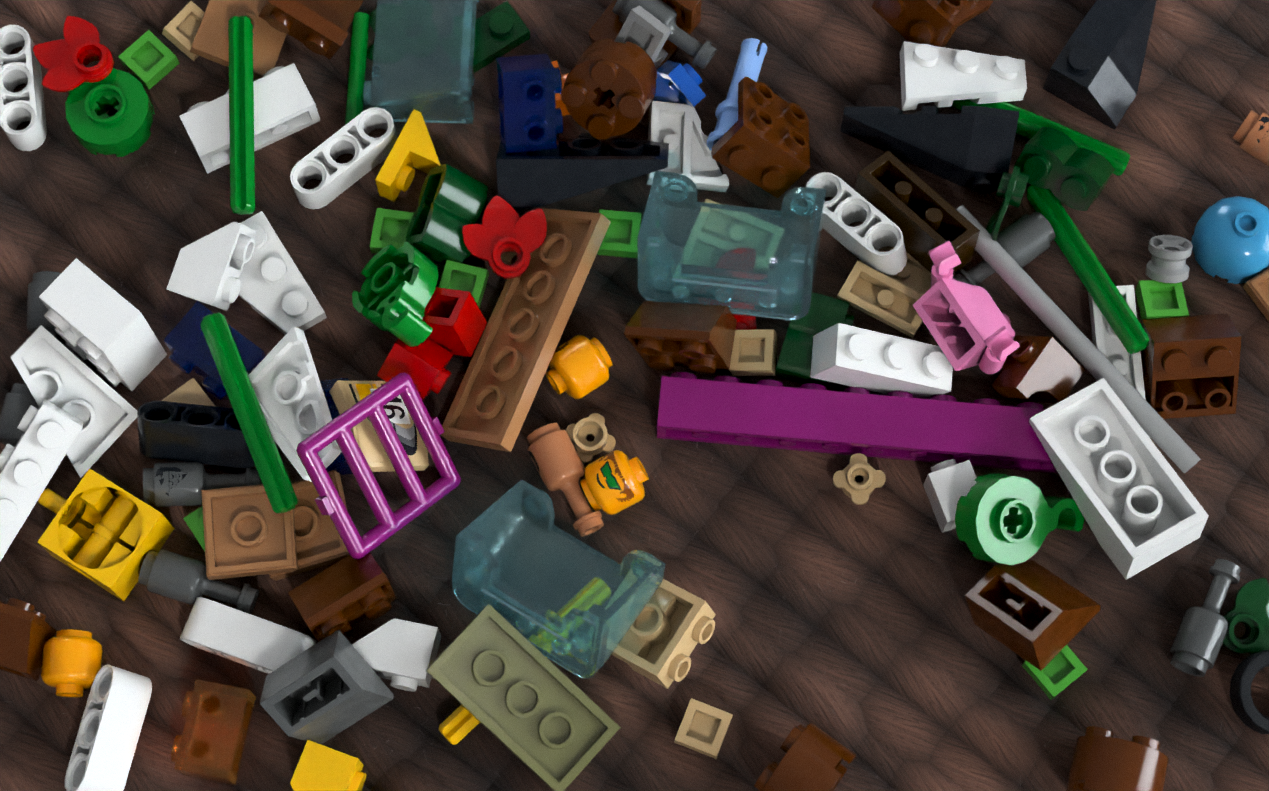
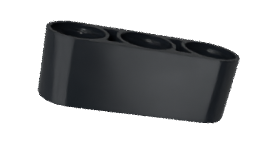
(192, 434)

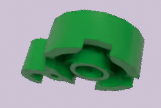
(114, 134)
(397, 292)
(1009, 518)

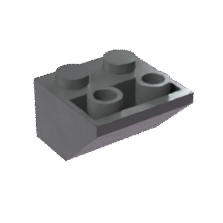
(323, 690)

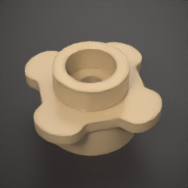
(594, 426)
(857, 491)

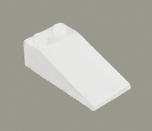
(1118, 478)

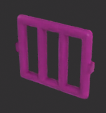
(340, 428)

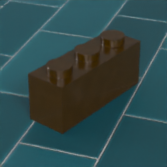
(916, 210)

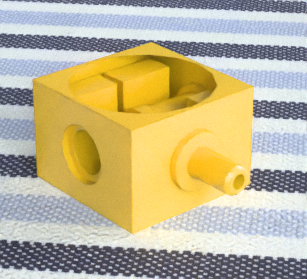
(103, 532)

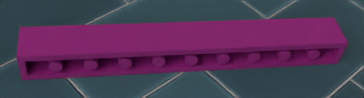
(850, 422)

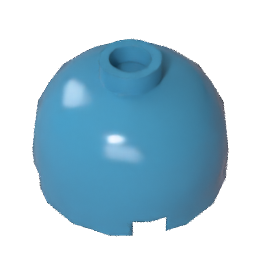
(1233, 239)

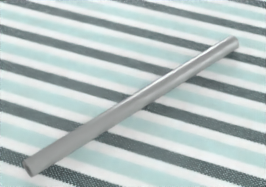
(1081, 347)

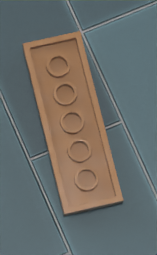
(524, 333)

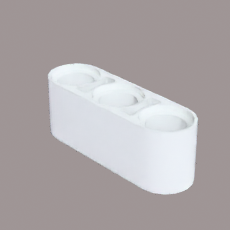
(27, 103)
(336, 176)
(866, 238)
(242, 636)
(108, 731)

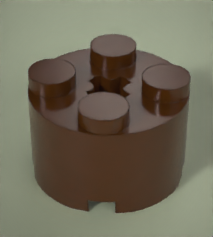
(610, 88)
(809, 763)
(1116, 764)

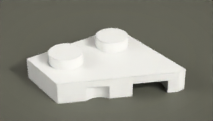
(688, 146)

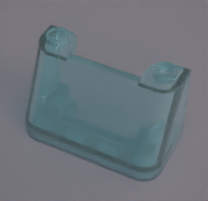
(424, 60)
(728, 253)
(549, 583)

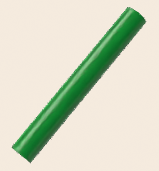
(357, 66)

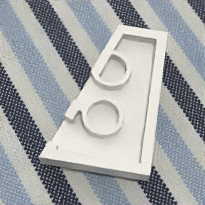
(954, 74)
(275, 284)
(68, 383)
(293, 398)

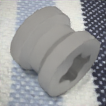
(1169, 258)

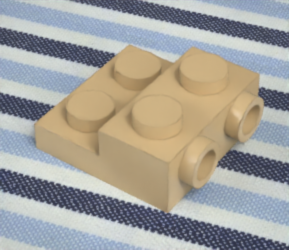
(666, 634)

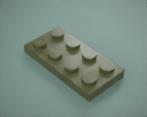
(523, 699)

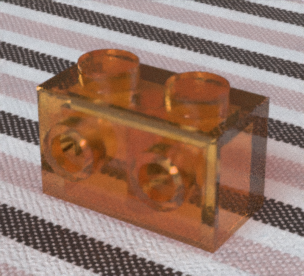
(213, 731)

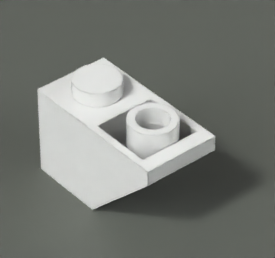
(212, 266)
(401, 652)

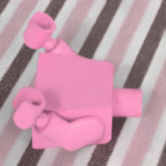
(964, 317)

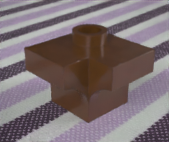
(1038, 370)

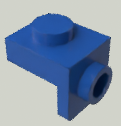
(678, 84)

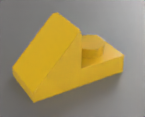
(410, 150)

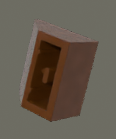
(683, 335)
(1191, 365)
(343, 596)
(1029, 610)
(22, 638)

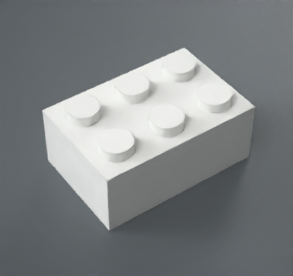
(102, 326)

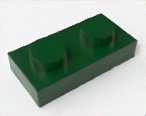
(497, 34)

